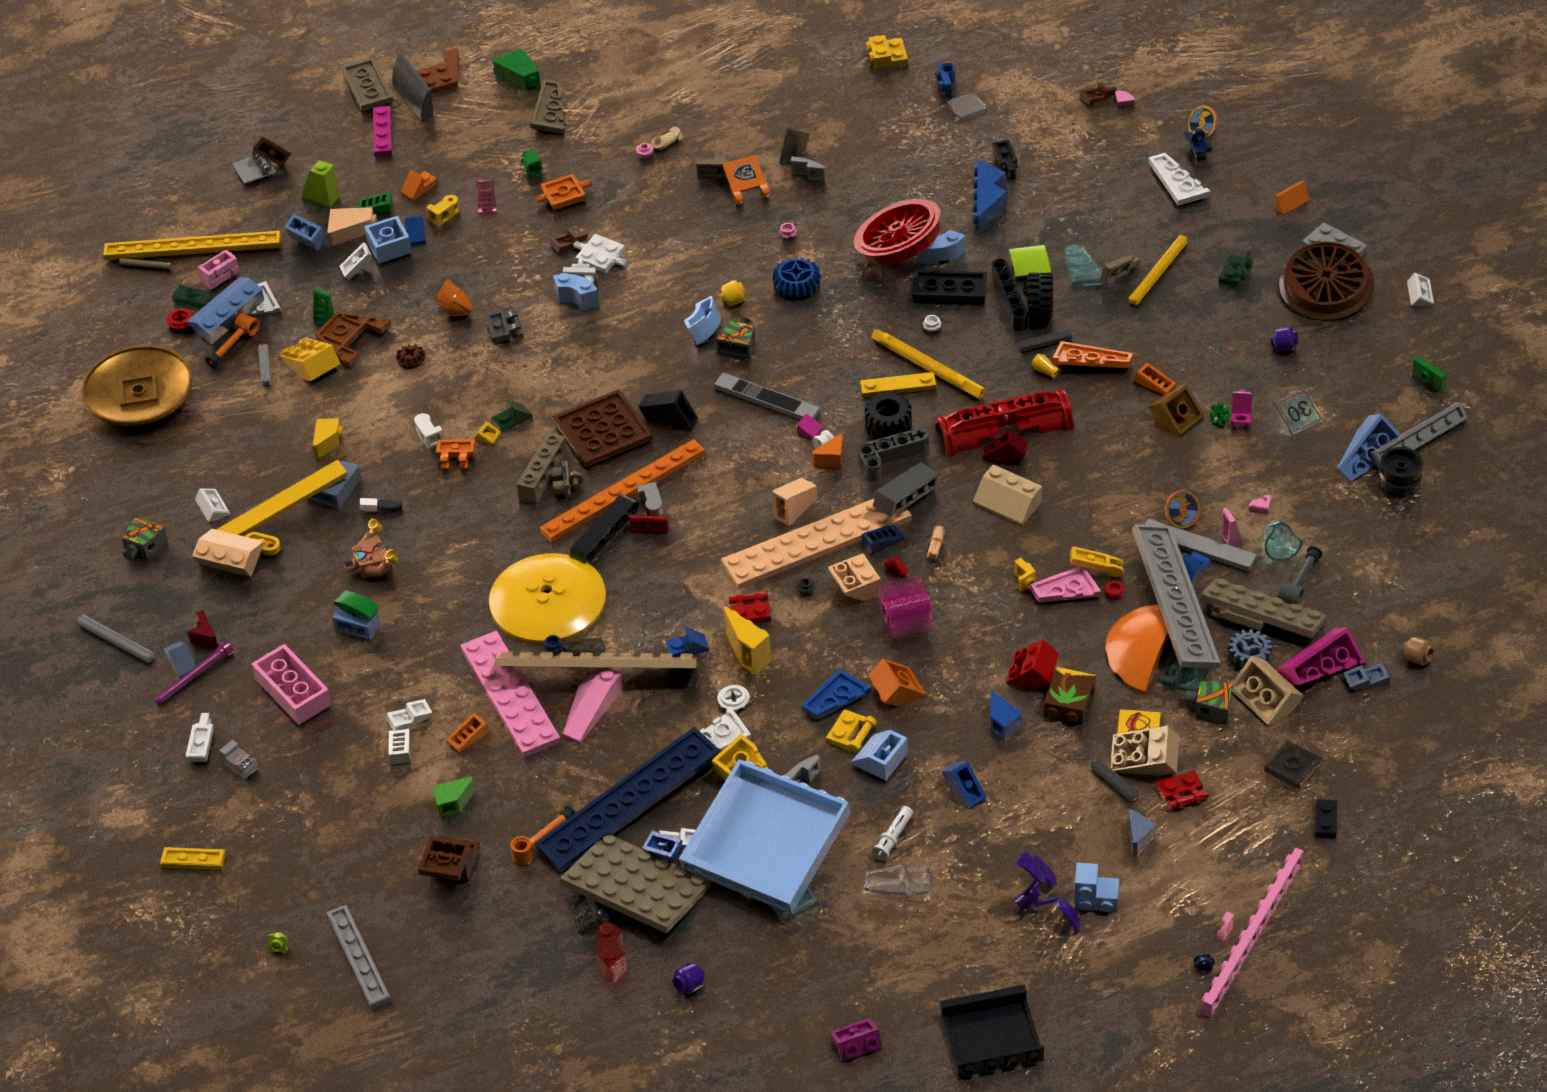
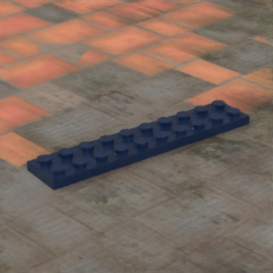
(627, 799)

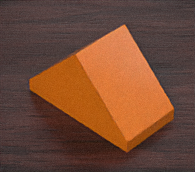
(829, 454)

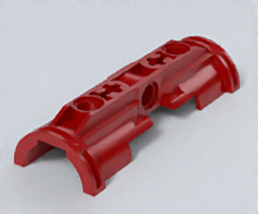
(1043, 409)

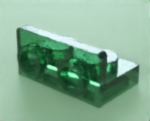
(1236, 270)

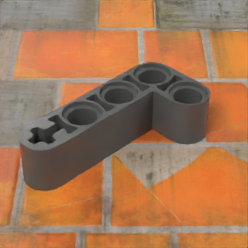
(890, 449)

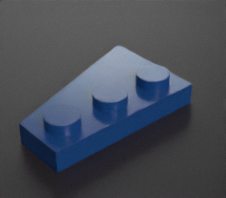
(835, 694)

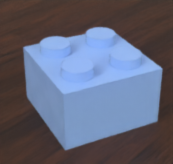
(388, 239)

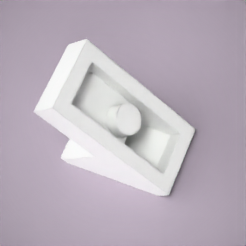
(358, 259)

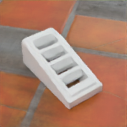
(402, 756)

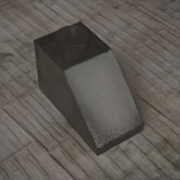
(794, 145)

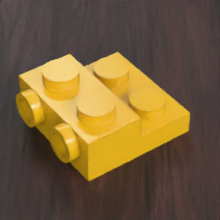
(886, 52)

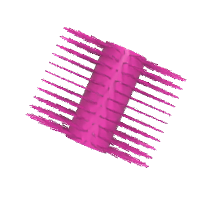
(906, 606)

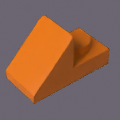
(417, 184)

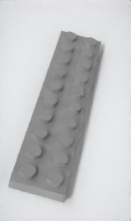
(1176, 596)

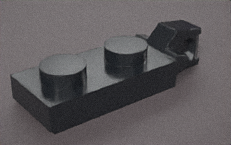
(1005, 157)

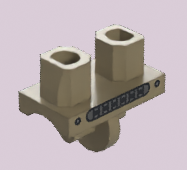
(562, 473)

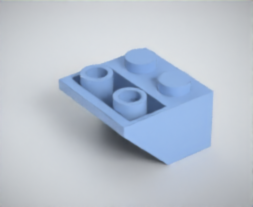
(882, 754)

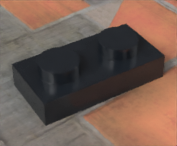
(1326, 818)

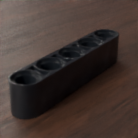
(1009, 294)
(604, 529)

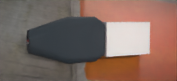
(372, 505)

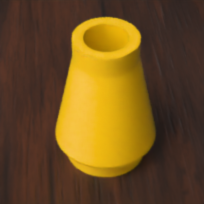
(1044, 365)

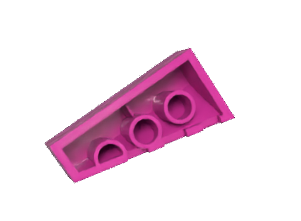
(1324, 657)

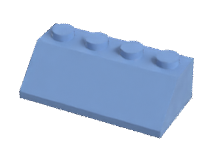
(221, 312)

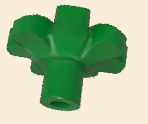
(1220, 414)

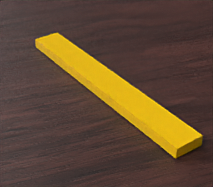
(286, 500)

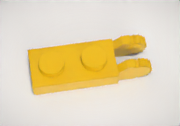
(1096, 561)

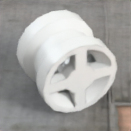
(824, 437)

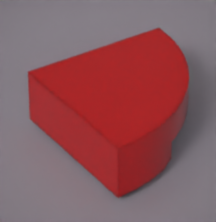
(896, 565)

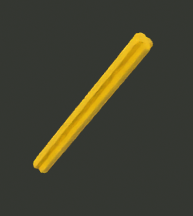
(1157, 270)

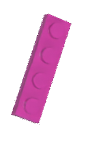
(382, 131)

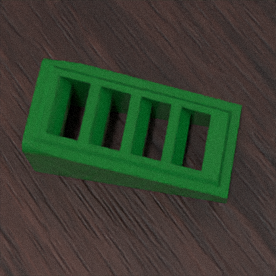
(380, 203)
(321, 309)

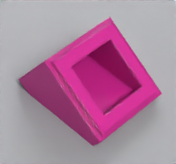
(808, 427)

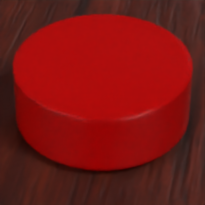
(1114, 590)

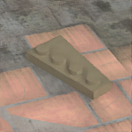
(548, 109)

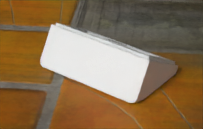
(1420, 290)
(211, 504)

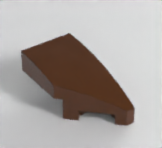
(1097, 95)
(566, 241)

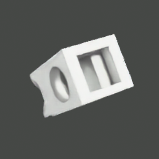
(426, 430)

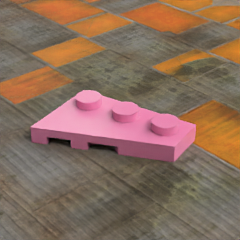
(1066, 586)

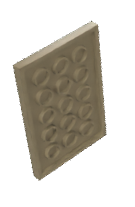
(635, 883)

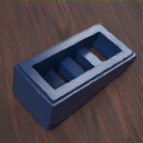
(874, 544)

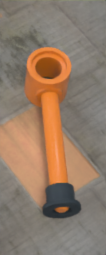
(244, 325)
(522, 846)

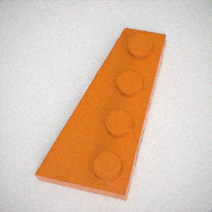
(1085, 355)

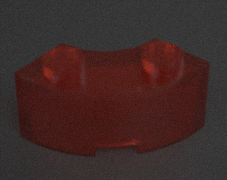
(610, 957)

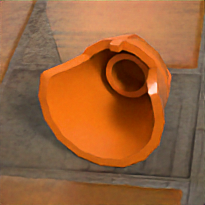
(453, 300)

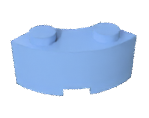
(945, 247)
(576, 290)
(703, 320)

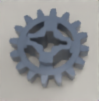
(1248, 645)

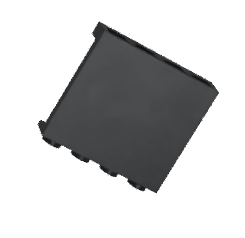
(991, 1031)

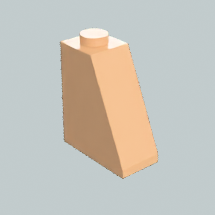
(348, 224)
(793, 500)

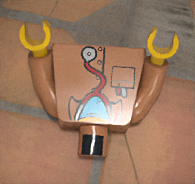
(370, 554)

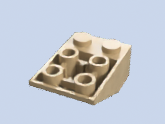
(1145, 752)

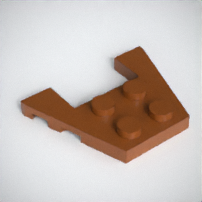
(443, 75)
(344, 329)

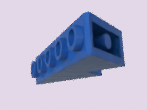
(989, 192)

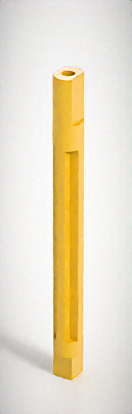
(929, 364)

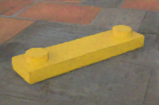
(898, 384)

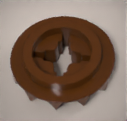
(408, 360)

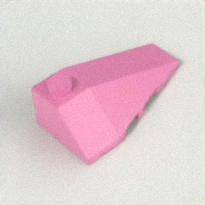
(591, 701)

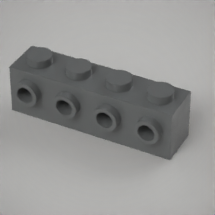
(905, 489)

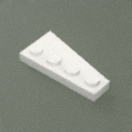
(1177, 181)
(725, 729)

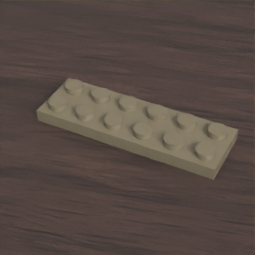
(1263, 607)

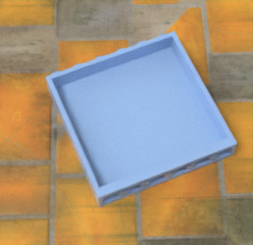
(765, 835)

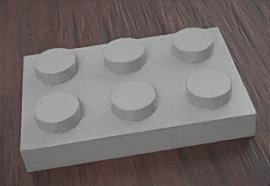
(1328, 233)

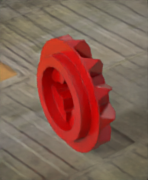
(173, 319)

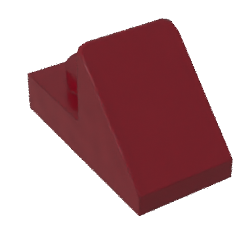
(203, 633)

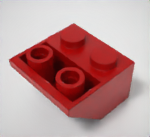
(1033, 666)

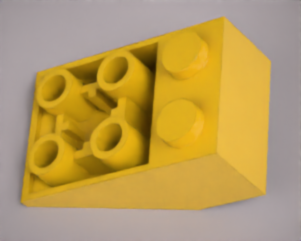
(310, 358)
(747, 641)

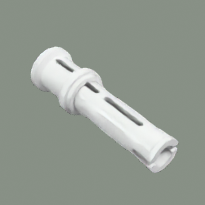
(889, 839)

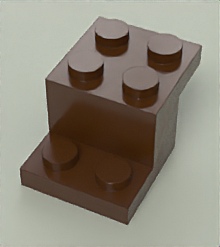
(449, 858)

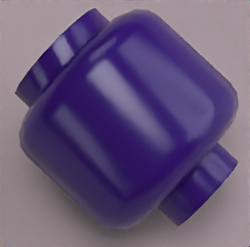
(1284, 339)
(688, 978)

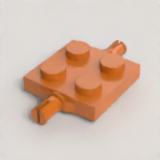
(563, 191)

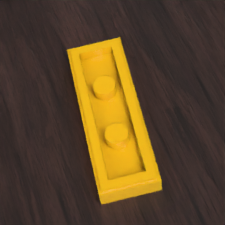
(193, 858)

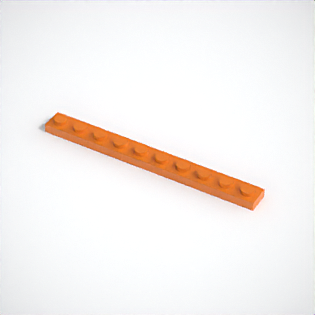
(628, 486)

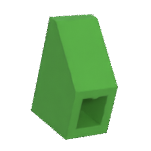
(453, 796)

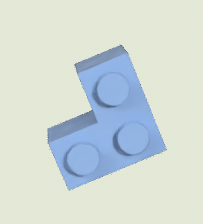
(1095, 891)

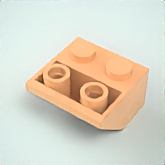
(856, 578)

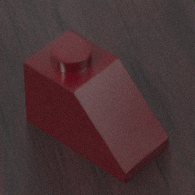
(1006, 448)

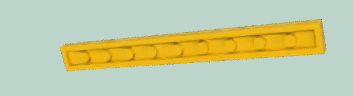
(192, 245)

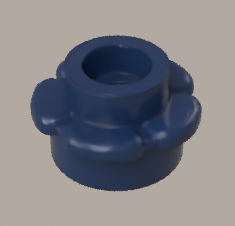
(553, 644)
(1204, 963)

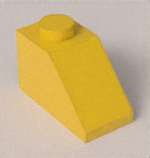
(326, 436)

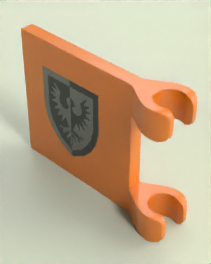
(745, 175)

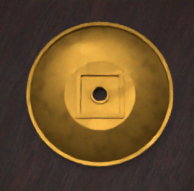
(113, 382)

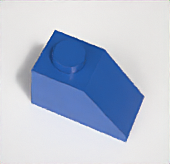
(964, 783)

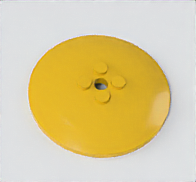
(532, 615)

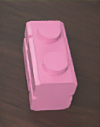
(218, 269)

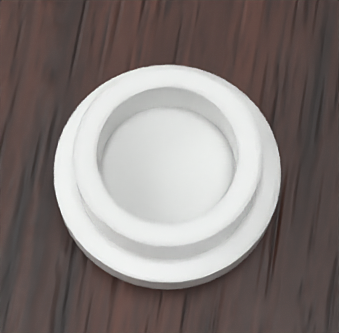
(932, 323)

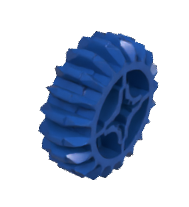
(796, 277)

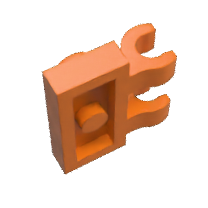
(453, 449)

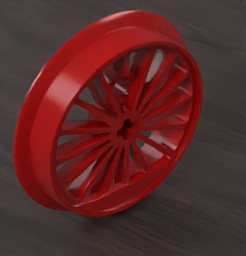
(908, 231)

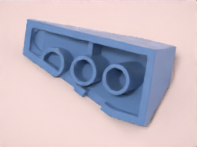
(1371, 435)

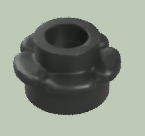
(805, 586)

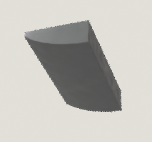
(412, 88)

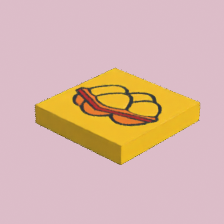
(1137, 720)

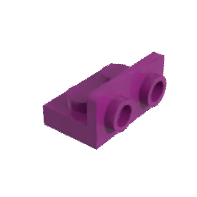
(856, 1039)

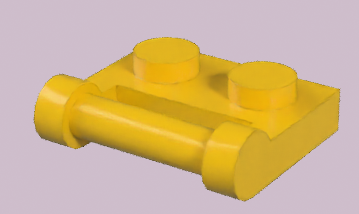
(845, 729)

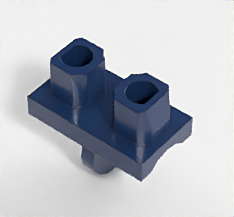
(1197, 143)

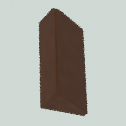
(271, 151)

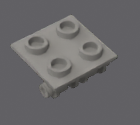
(254, 168)

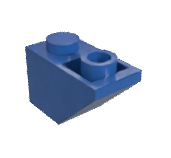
(1004, 717)

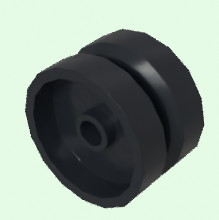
(1400, 471)

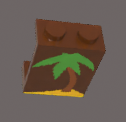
(1069, 695)

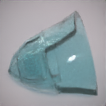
(1280, 541)

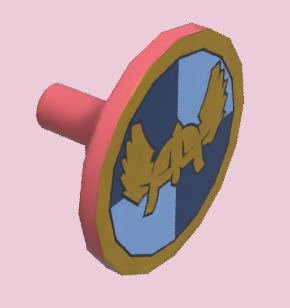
(1203, 118)
(1182, 509)

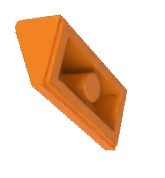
(1291, 198)

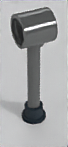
(1293, 592)

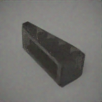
(579, 646)

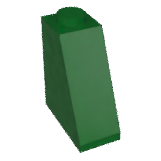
(517, 69)

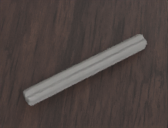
(115, 638)

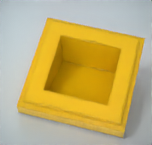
(487, 434)

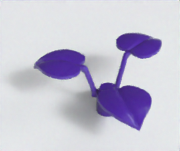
(1030, 896)

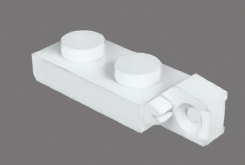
(200, 740)

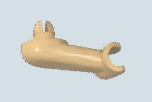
(664, 141)

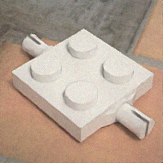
(601, 253)

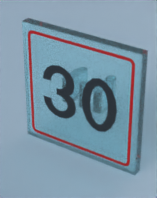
(1298, 411)

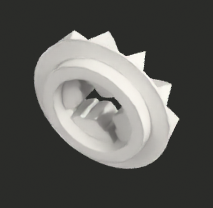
(740, 693)

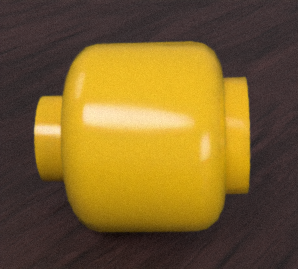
(732, 293)

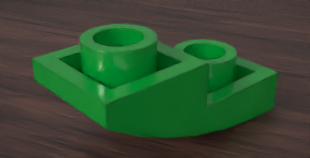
(356, 603)

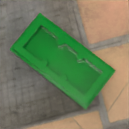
(1429, 373)

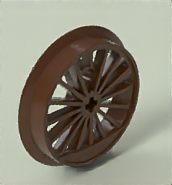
(1325, 279)

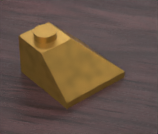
(1177, 410)

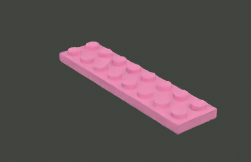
(510, 695)

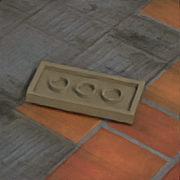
(367, 84)

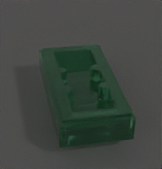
(192, 296)

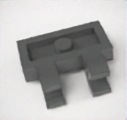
(498, 325)

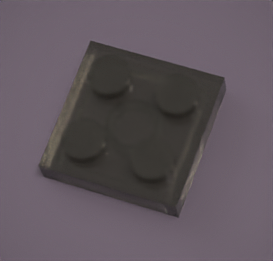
(1293, 764)

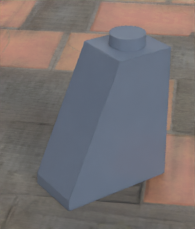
(338, 492)

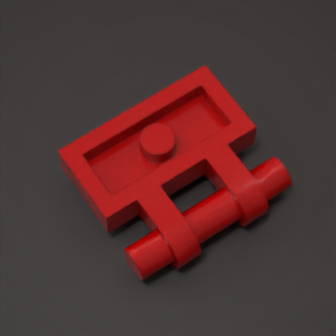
(755, 612)
(1181, 785)

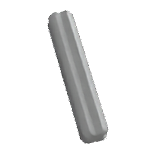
(264, 365)

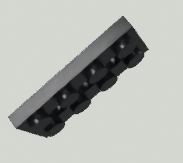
(957, 292)

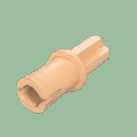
(936, 542)

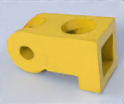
(443, 210)

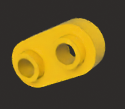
(271, 543)

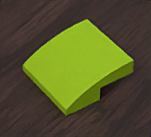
(1029, 260)

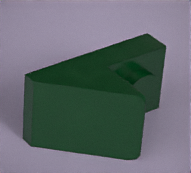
(513, 416)

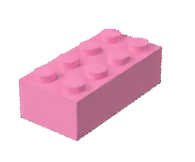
(291, 684)

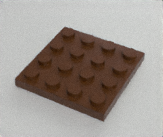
(602, 428)

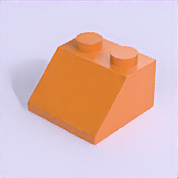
(895, 683)

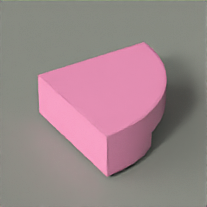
(1124, 98)
(1261, 505)
(1226, 928)

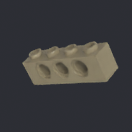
(539, 470)

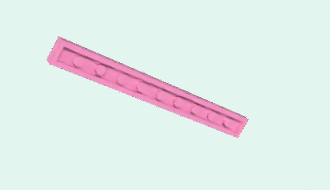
(1249, 937)

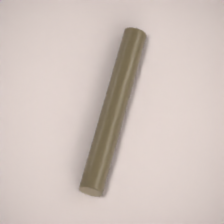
(146, 264)

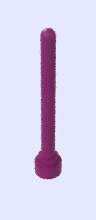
(223, 649)

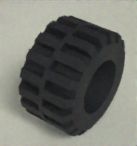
(1040, 295)
(887, 415)

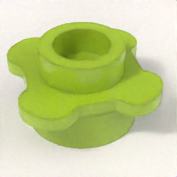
(277, 942)

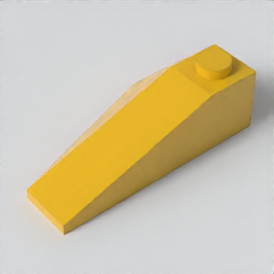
(741, 749)

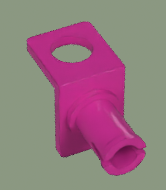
(1241, 407)

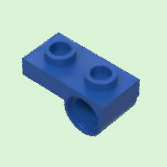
(947, 77)

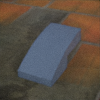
(1366, 678)

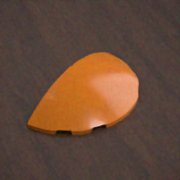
(1136, 646)

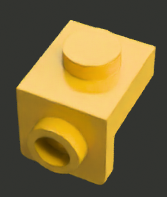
(1025, 574)

